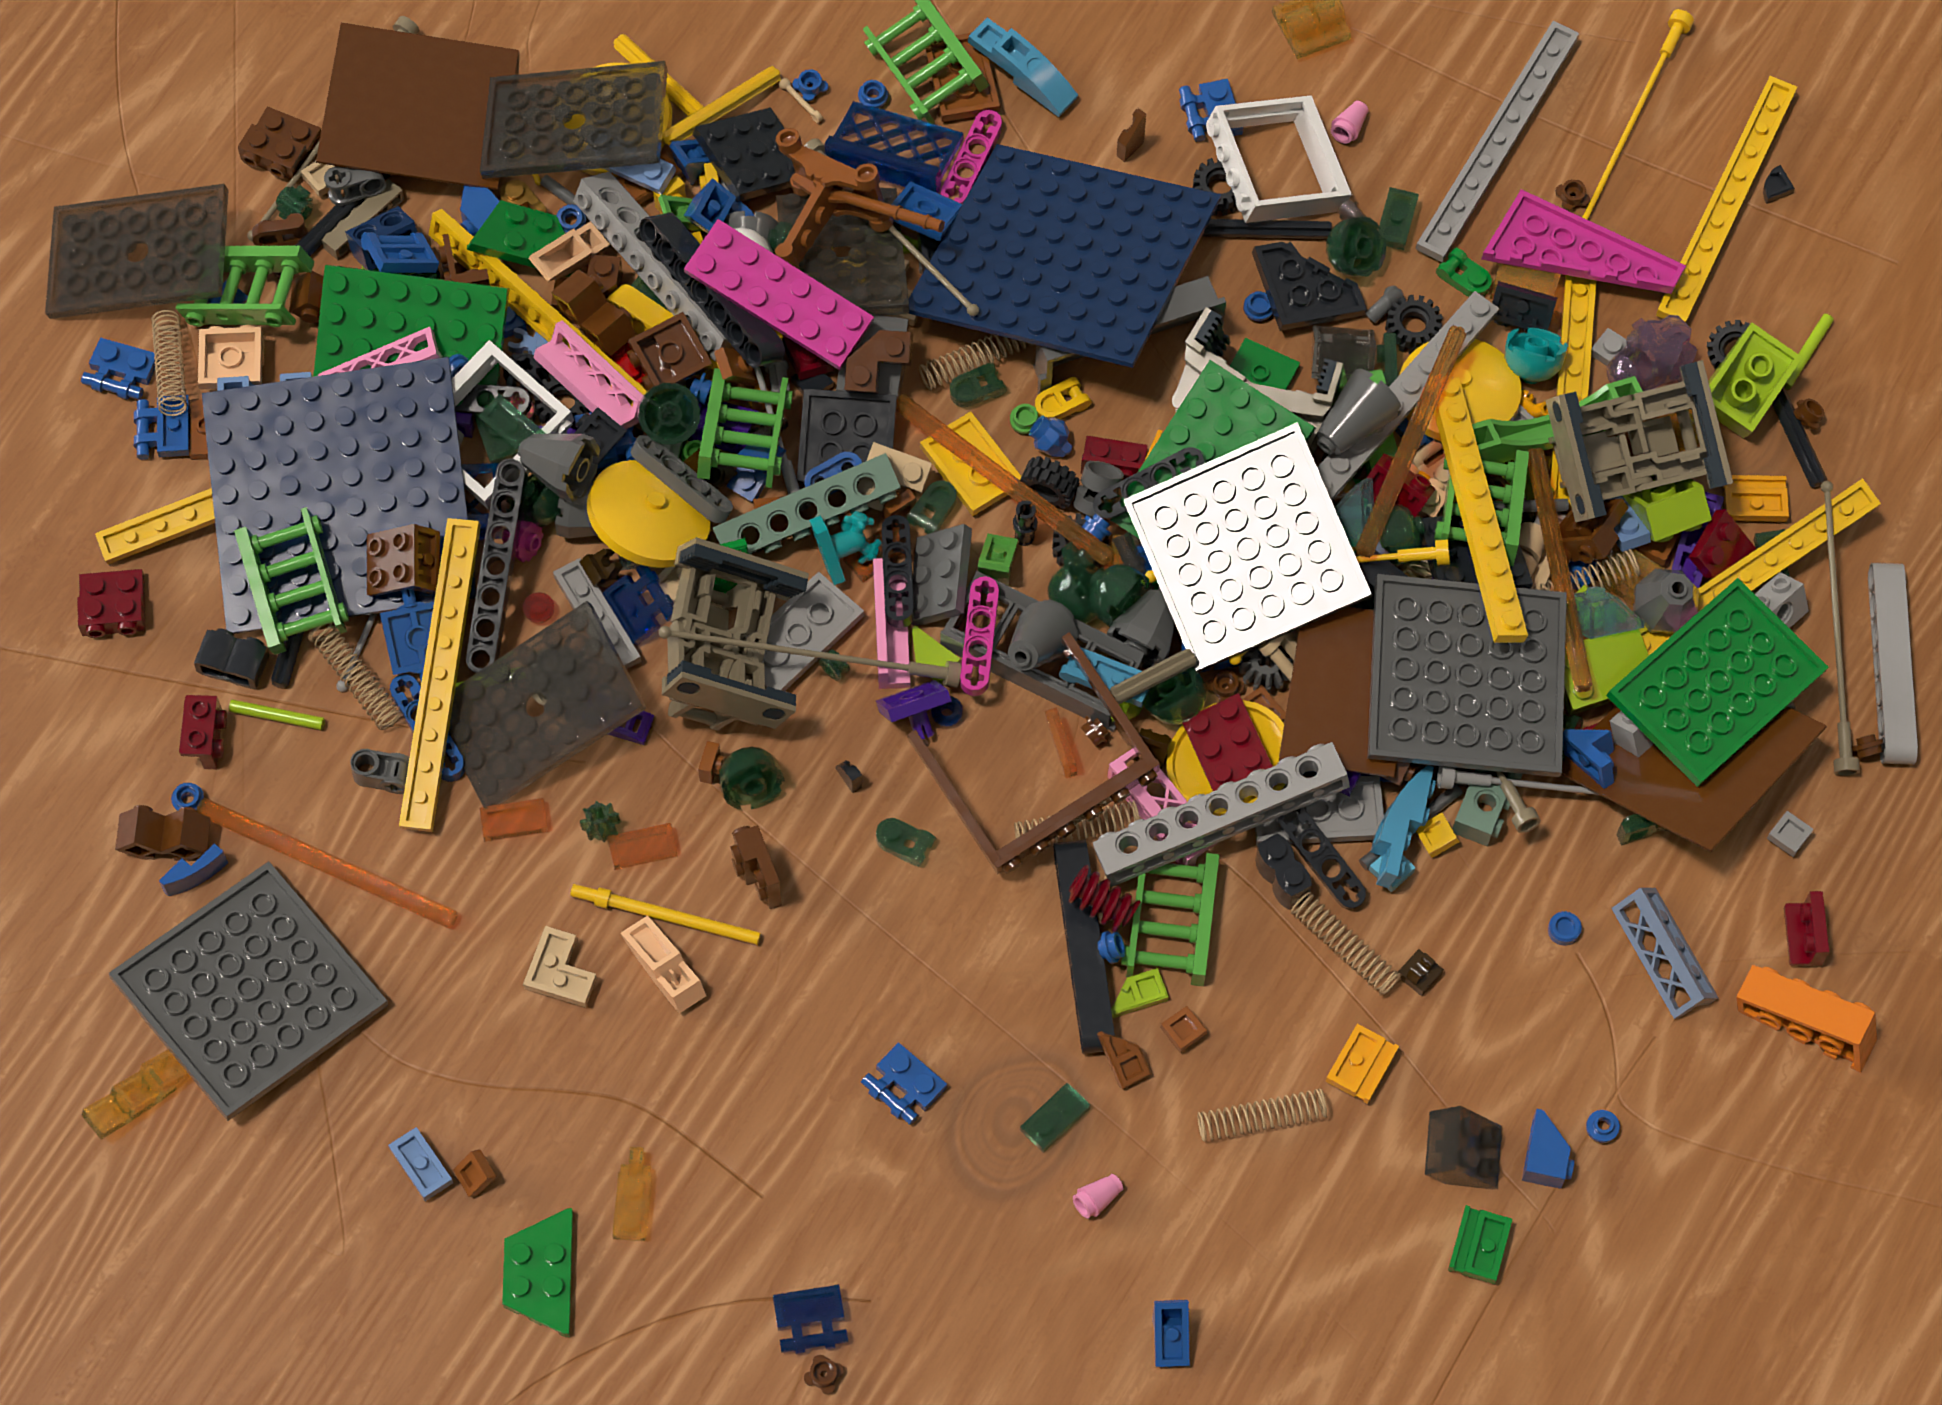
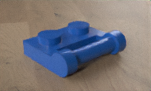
(400, 253)

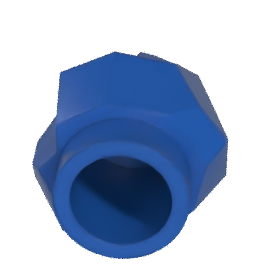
(1051, 436)

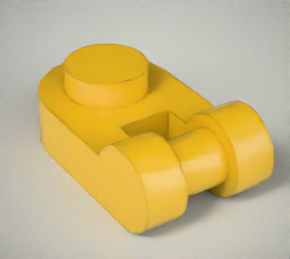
(1052, 403)

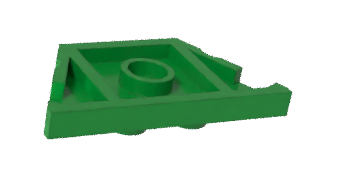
(516, 233)
(540, 1272)

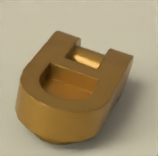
(520, 194)

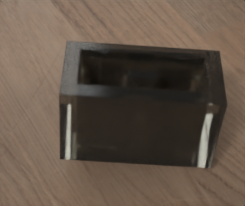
(1463, 1148)

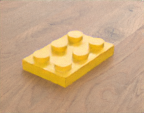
(970, 486)

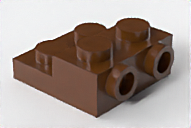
(278, 143)
(668, 352)
(1592, 537)
(755, 864)

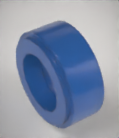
(1564, 928)

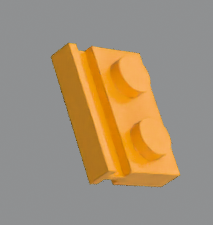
(1757, 498)
(1362, 1063)

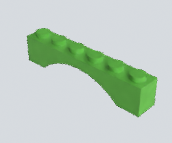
(1501, 439)

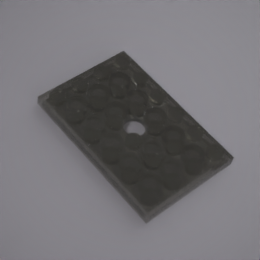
(529, 114)
(93, 242)
(875, 266)
(585, 698)

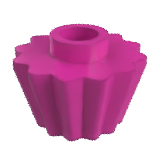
(528, 541)

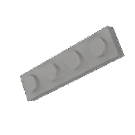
(578, 590)

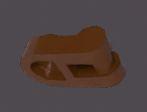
(280, 232)

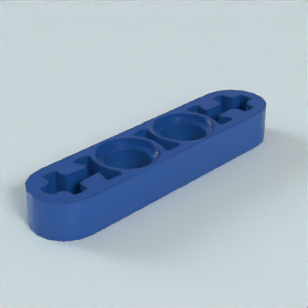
(408, 708)

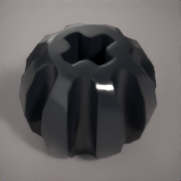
(530, 366)

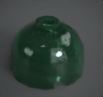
(1356, 247)
(668, 413)
(539, 503)
(1402, 532)
(1115, 591)
(1072, 593)
(1177, 698)
(750, 778)

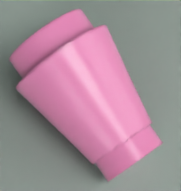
(1349, 122)
(1097, 1195)

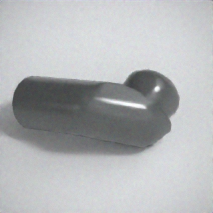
(1383, 305)

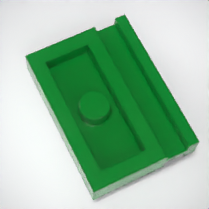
(1480, 1244)

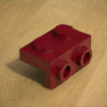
(202, 729)

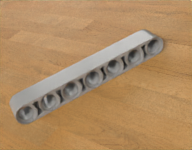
(1892, 663)

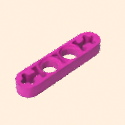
(973, 161)
(979, 636)

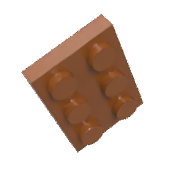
(967, 100)

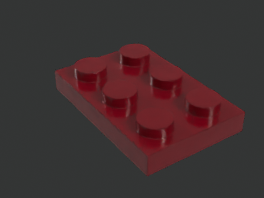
(1226, 742)

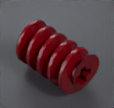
(1102, 899)

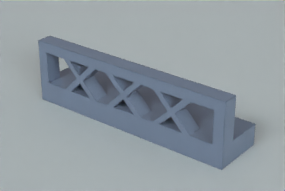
(1673, 945)

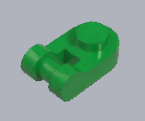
(1474, 276)

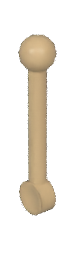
(785, 85)

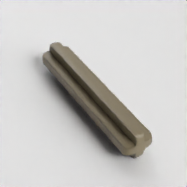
(1153, 676)

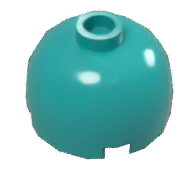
(1534, 354)

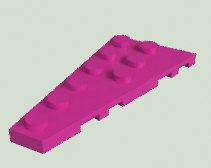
(1560, 242)

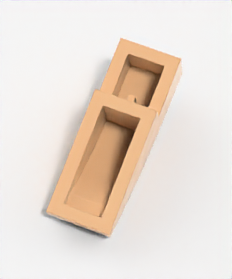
(569, 252)
(664, 964)

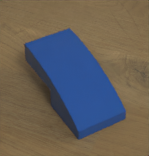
(185, 877)

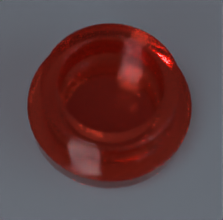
(538, 607)

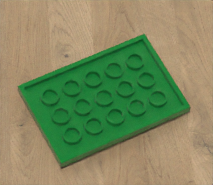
(377, 308)
(1217, 419)
(1717, 682)

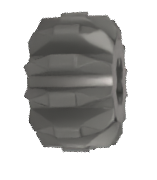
(1262, 675)

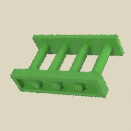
(952, 54)
(251, 259)
(719, 413)
(1510, 494)
(269, 603)
(1197, 933)

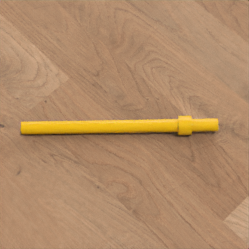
(604, 898)

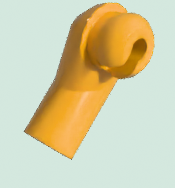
(1535, 410)

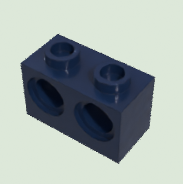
(389, 223)

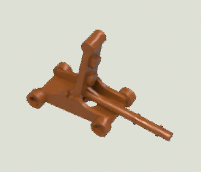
(836, 192)

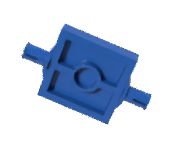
(407, 634)

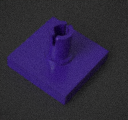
(913, 704)

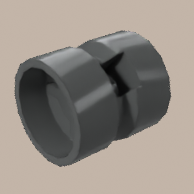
(1094, 479)

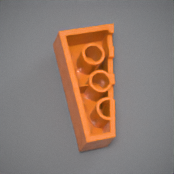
(1809, 1014)

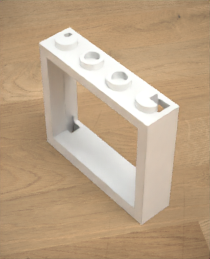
(1315, 141)
(471, 375)

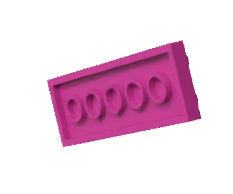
(779, 294)

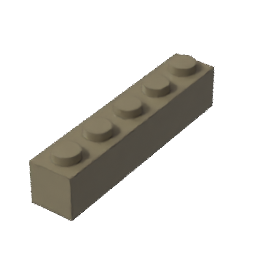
(336, 240)

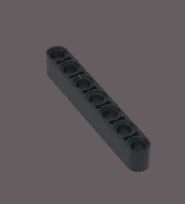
(747, 334)
(497, 552)
(1082, 939)

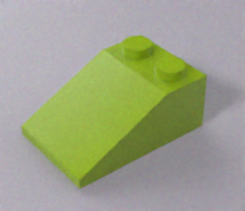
(1750, 379)
(1670, 508)
(1609, 662)

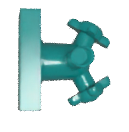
(844, 543)

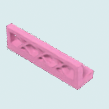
(402, 346)
(585, 382)
(891, 641)
(1148, 804)

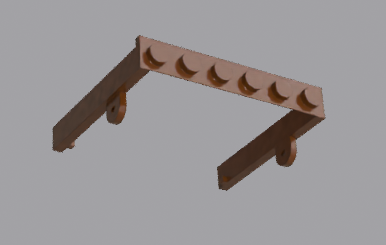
(1087, 806)

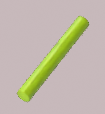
(1810, 346)
(276, 714)

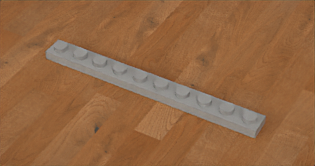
(1497, 141)
(1473, 317)

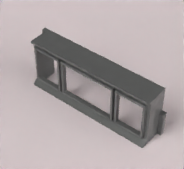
(1183, 306)
(1034, 680)

